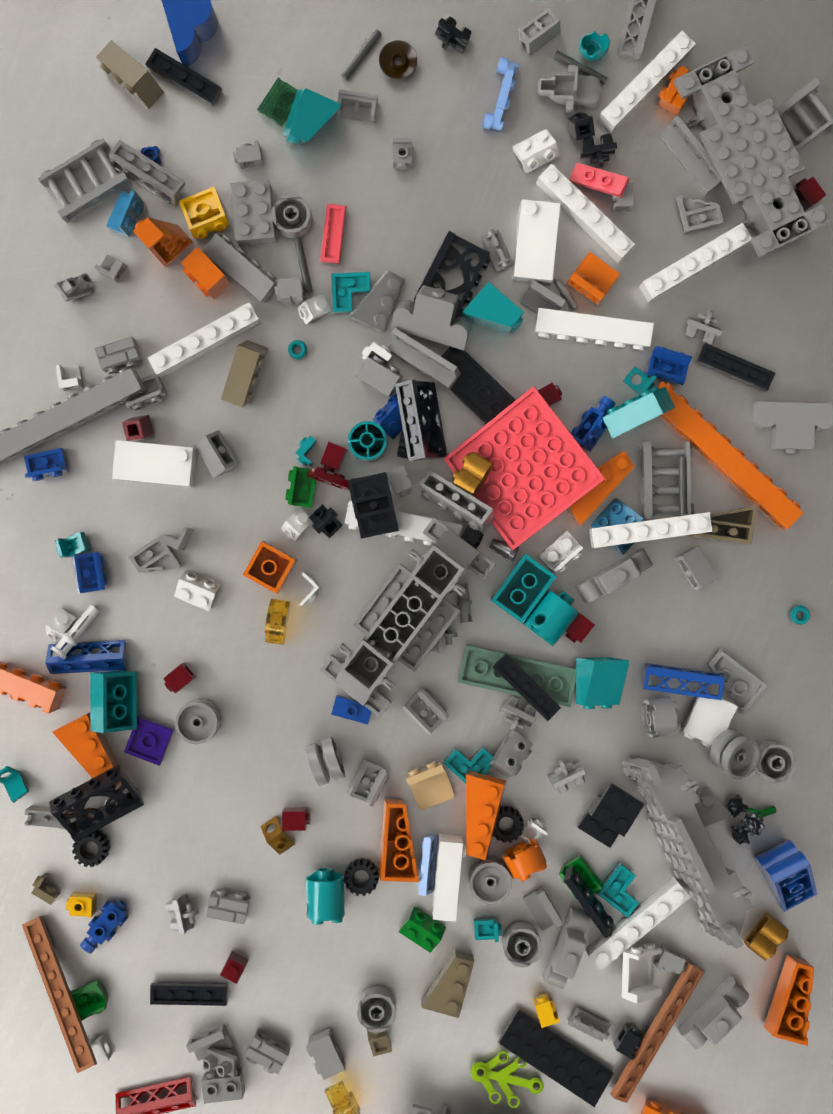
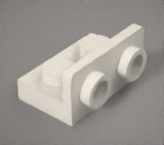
(561, 552)

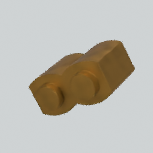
(472, 473)
(766, 936)

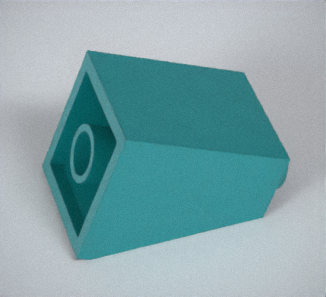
(308, 115)
(494, 310)
(600, 681)

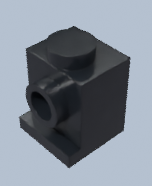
(580, 122)
(472, 536)
(628, 1040)

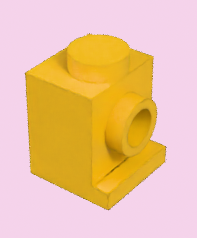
(86, 900)
(546, 1010)

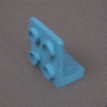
(125, 213)
(617, 514)

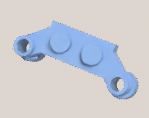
(508, 69)

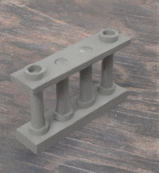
(794, 103)
(101, 190)
(649, 471)

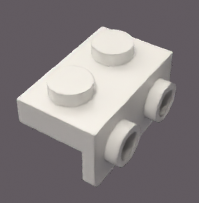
(536, 150)
(197, 590)

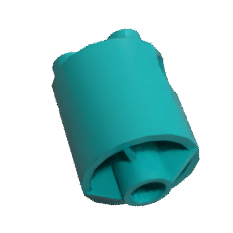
(367, 441)
(552, 616)
(325, 896)

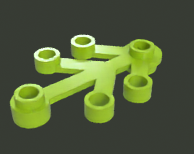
(503, 1078)

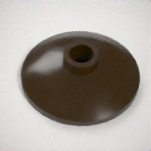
(396, 51)

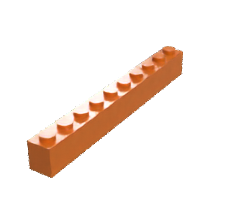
(730, 461)

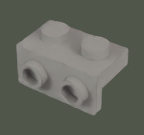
(153, 393)
(425, 711)
(368, 782)

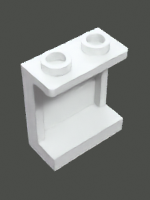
(708, 719)
(638, 973)

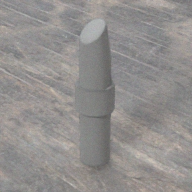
(566, 294)

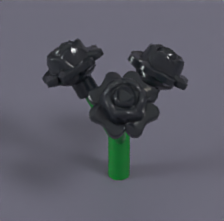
(751, 823)

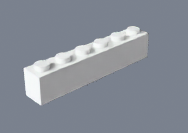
(646, 82)
(584, 213)
(695, 262)
(593, 328)
(204, 340)
(409, 526)
(650, 530)
(639, 923)

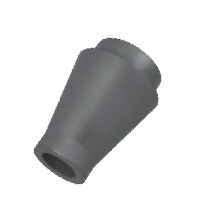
(503, 550)

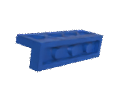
(85, 660)
(685, 674)

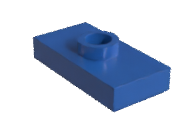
(351, 710)

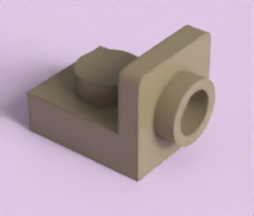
(45, 892)
(379, 1043)

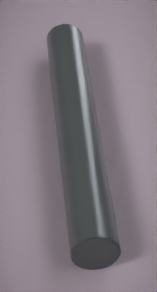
(361, 54)
(581, 67)
(302, 264)
(682, 486)

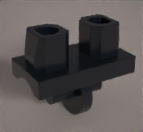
(451, 35)
(598, 153)

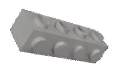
(240, 267)
(456, 501)

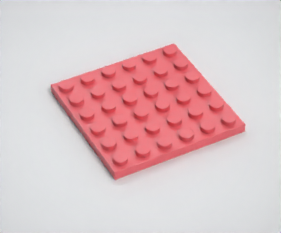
(535, 467)

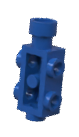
(592, 424)
(105, 923)

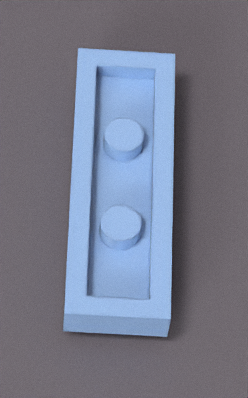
(428, 864)

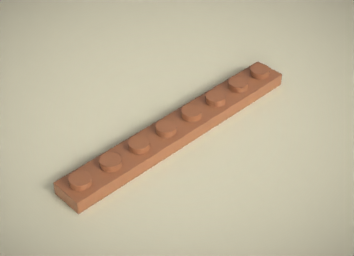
(59, 994)
(657, 1032)

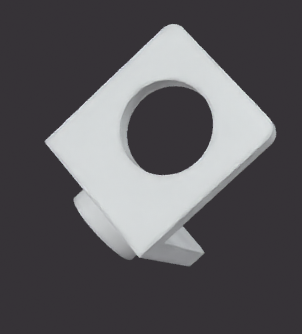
(313, 594)
(538, 825)
(101, 1040)

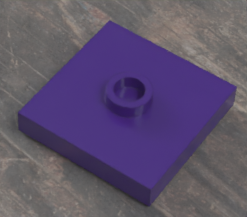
(149, 741)

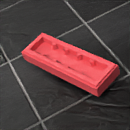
(599, 180)
(333, 234)

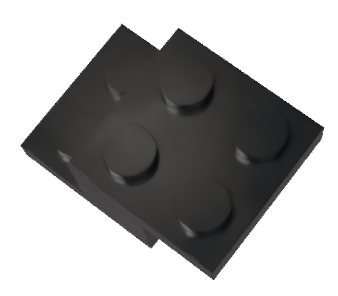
(373, 505)
(610, 815)

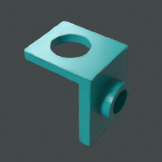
(646, 383)
(13, 783)

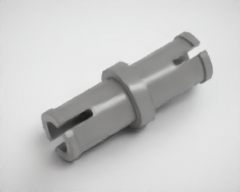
(464, 605)

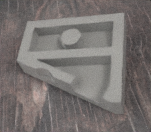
(698, 214)
(154, 557)

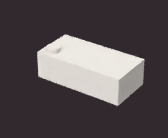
(536, 242)
(154, 463)
(447, 876)

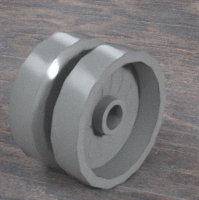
(189, 728)
(735, 753)
(326, 762)
(492, 891)

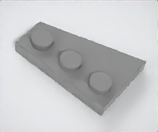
(739, 681)

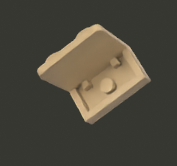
(430, 785)

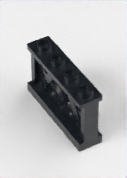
(446, 251)
(421, 420)
(100, 785)

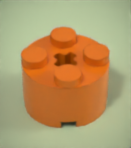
(524, 859)

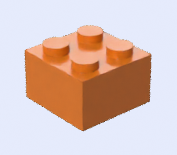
(204, 271)
(270, 567)

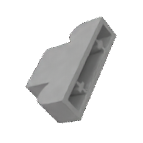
(433, 318)
(792, 423)
(614, 576)
(567, 948)
(715, 1015)

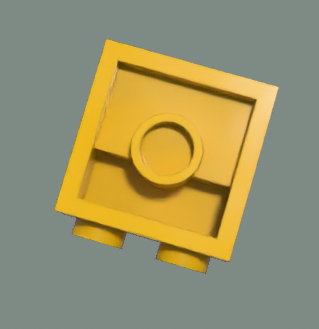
(204, 213)

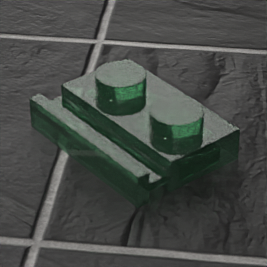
(278, 102)

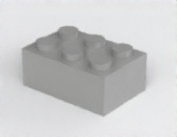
(253, 212)

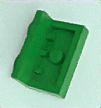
(301, 488)
(585, 870)
(422, 930)
(90, 999)

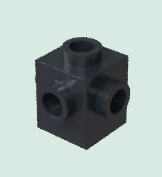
(325, 521)

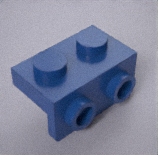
(668, 365)
(389, 417)
(45, 463)
(89, 572)

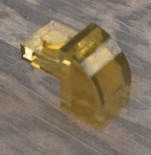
(276, 621)
(341, 1100)

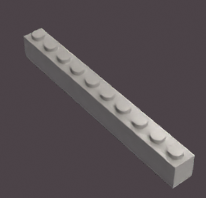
(70, 413)

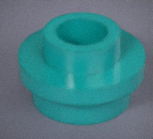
(297, 343)
(805, 615)

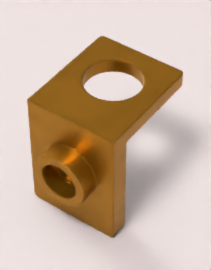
(277, 839)

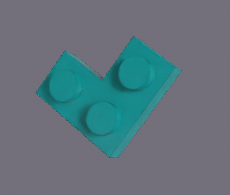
(344, 285)
(461, 765)
(615, 893)

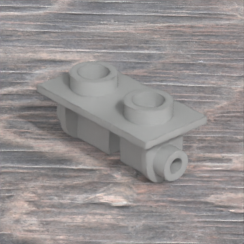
(498, 251)
(590, 1024)

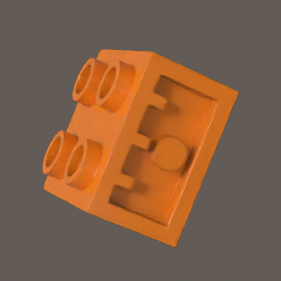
(593, 278)

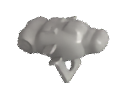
(571, 89)

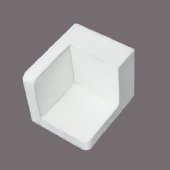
(69, 377)

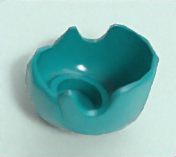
(594, 46)

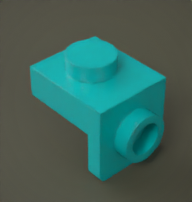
(305, 445)
(72, 545)
(487, 929)

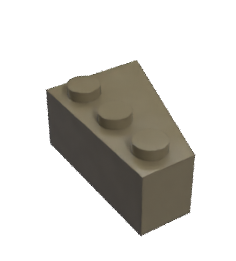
(129, 73)
(244, 373)
(732, 526)
(450, 987)

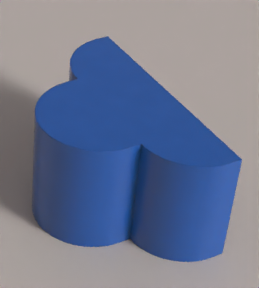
(190, 25)
(787, 874)

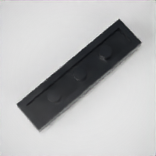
(183, 76)
(735, 367)
(526, 687)
(589, 902)
(188, 994)

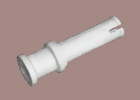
(71, 641)

